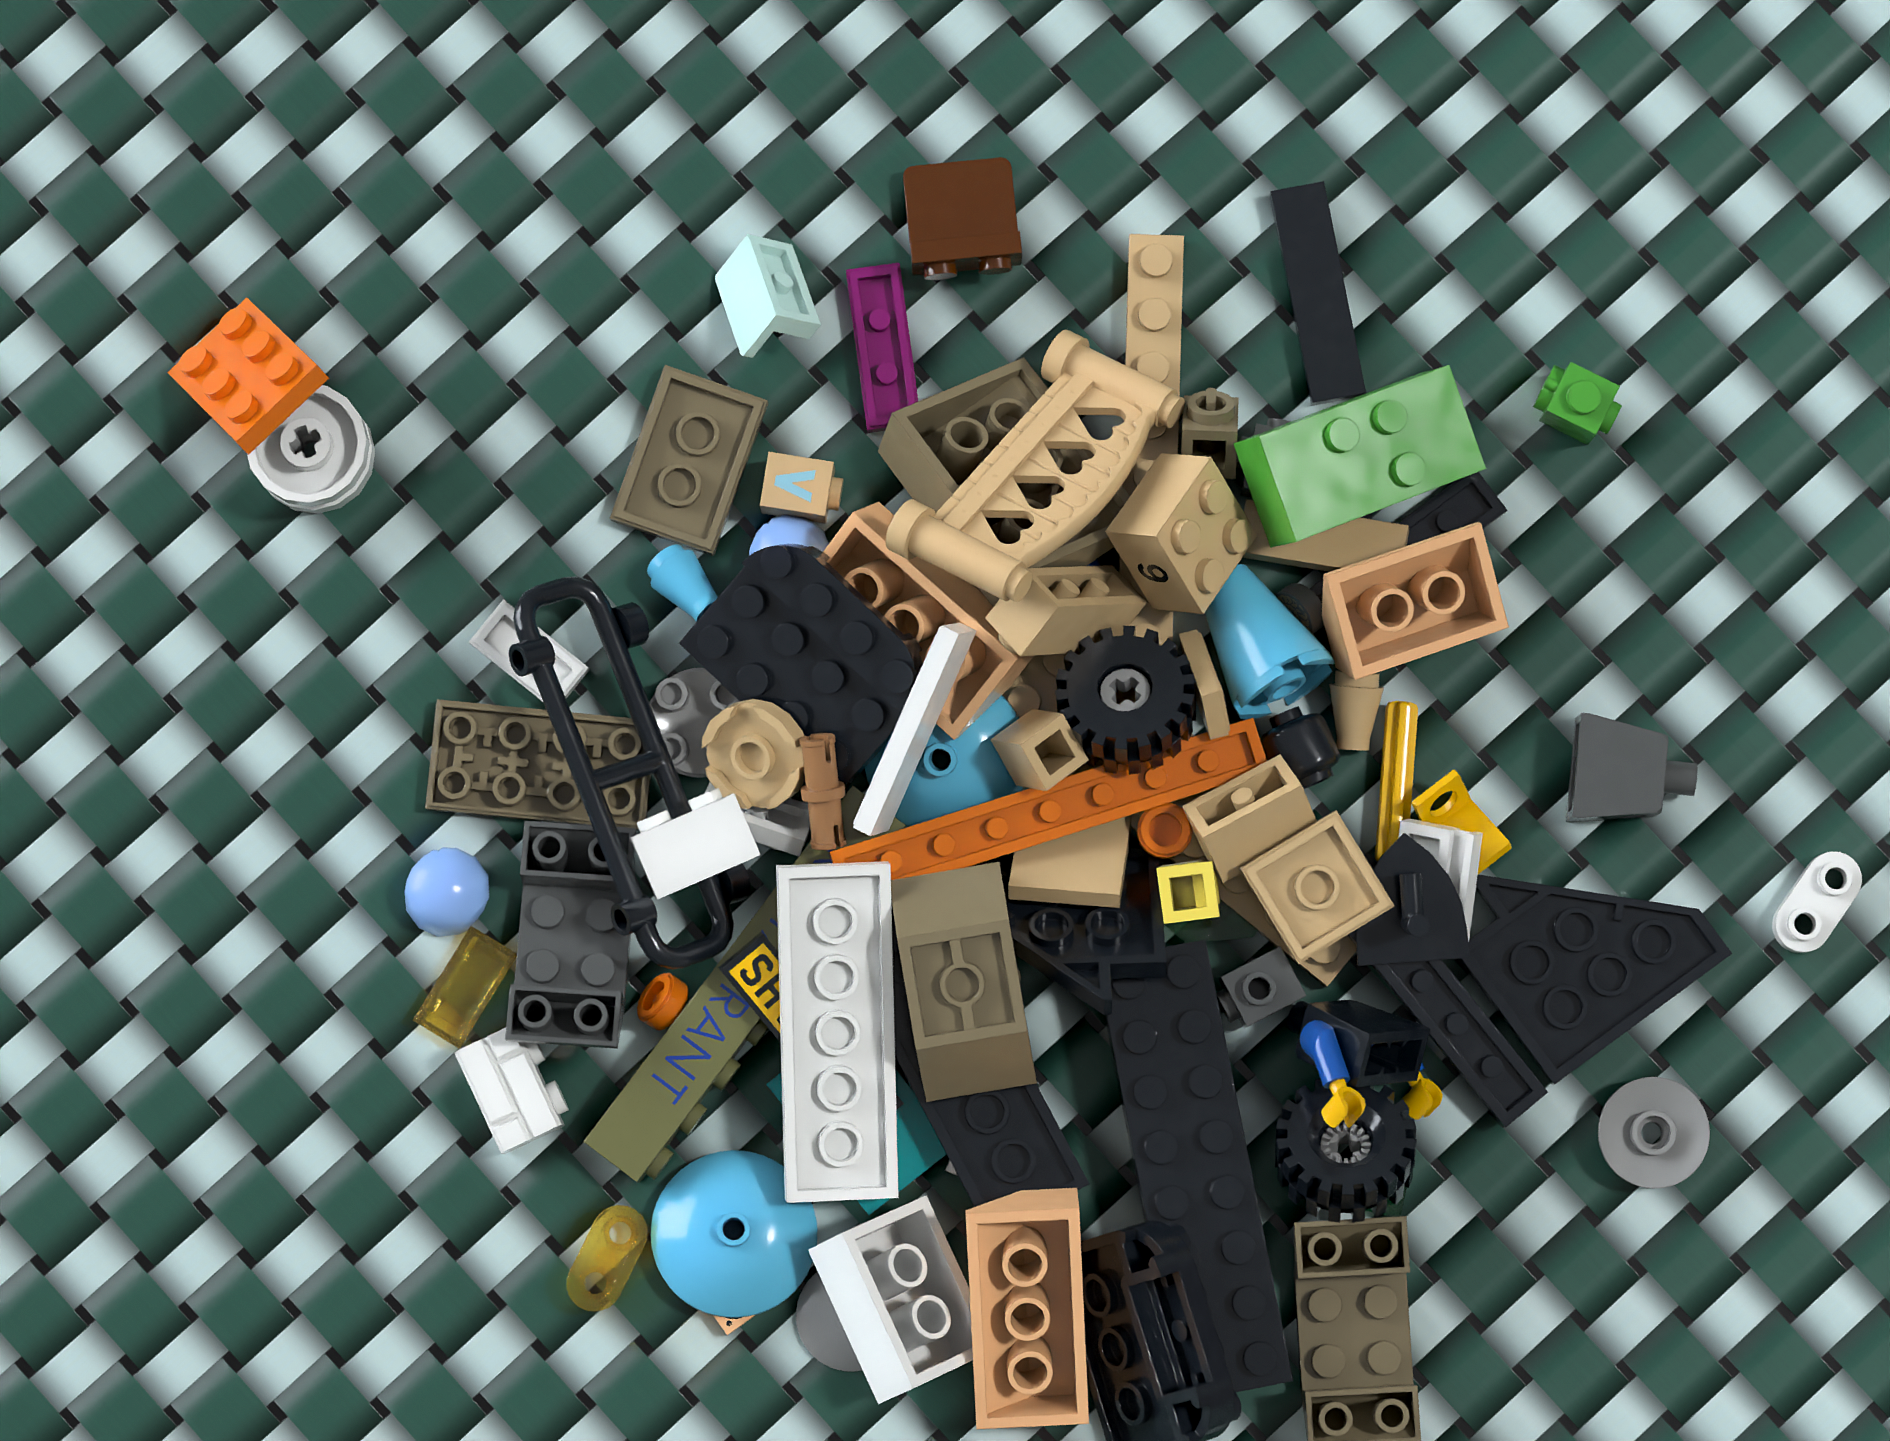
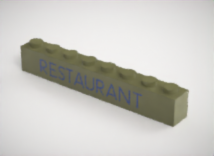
(697, 1047)

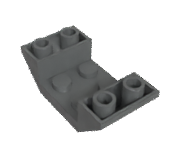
(568, 952)

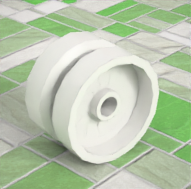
(336, 470)

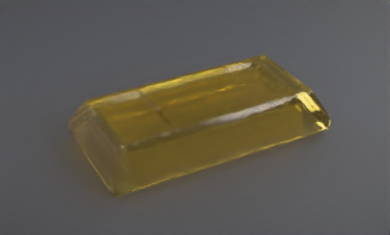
(465, 987)

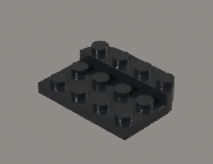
(812, 647)
(1152, 1338)

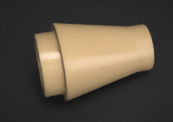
(1355, 709)

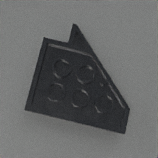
(1093, 944)
(1582, 965)

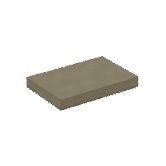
(689, 460)

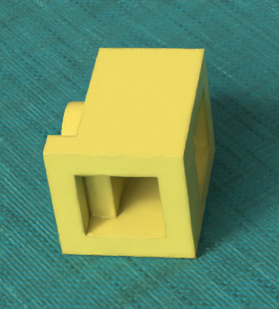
(1188, 891)

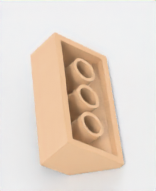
(919, 601)
(1027, 1310)

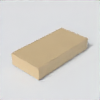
(1207, 685)

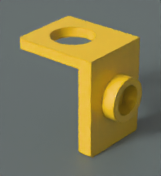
(1462, 814)

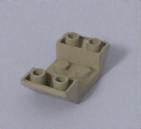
(962, 981)
(1355, 1330)

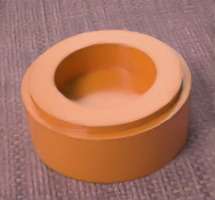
(1164, 831)
(662, 1001)

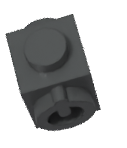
(1259, 988)

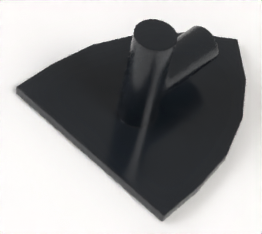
(1426, 911)

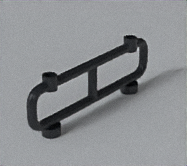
(619, 631)

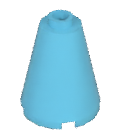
(1262, 646)

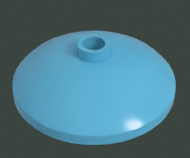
(973, 774)
(722, 1273)

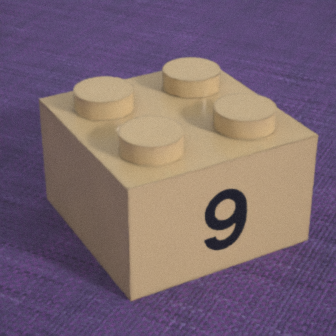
(1181, 533)

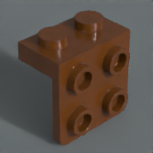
(962, 218)

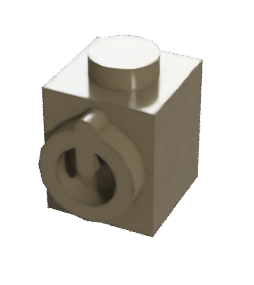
(1211, 428)

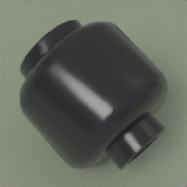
(1303, 744)

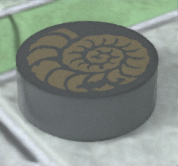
(1303, 605)

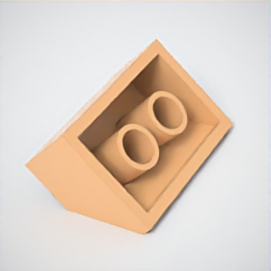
(1411, 602)

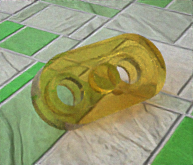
(607, 1257)

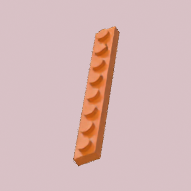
(1066, 808)

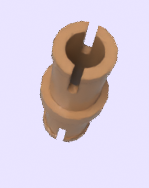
(823, 791)

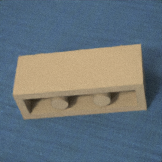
(1064, 609)

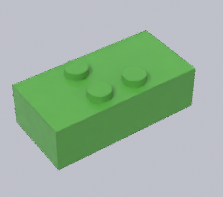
(1359, 456)

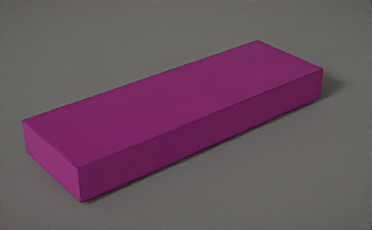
(881, 342)

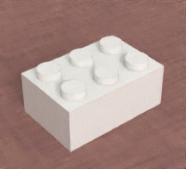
(899, 1298)

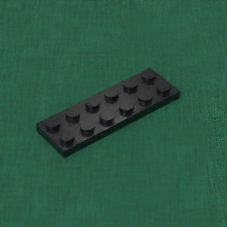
(992, 1138)

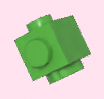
(1578, 402)

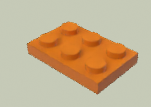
(248, 375)

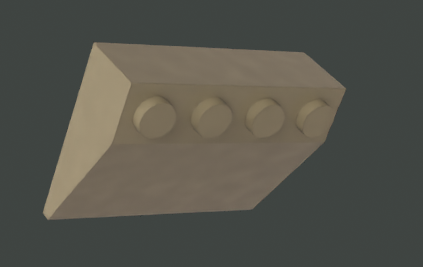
(951, 433)

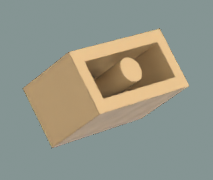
(1249, 816)

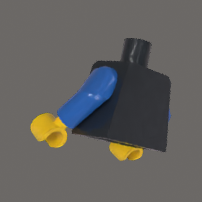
(1362, 1048)

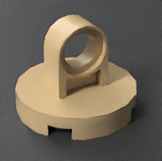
(755, 754)

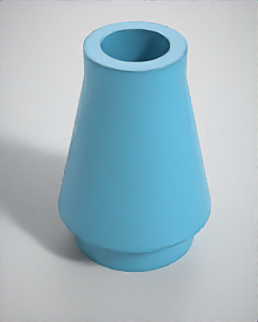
(682, 580)

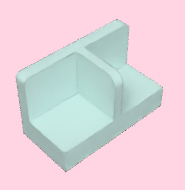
(765, 293)

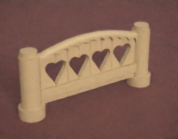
(1083, 384)

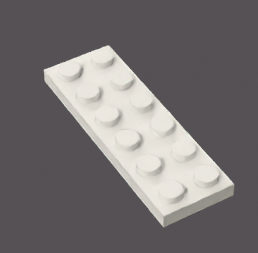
(837, 1031)

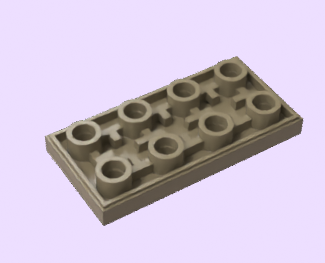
(513, 765)

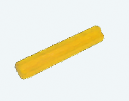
(1396, 772)

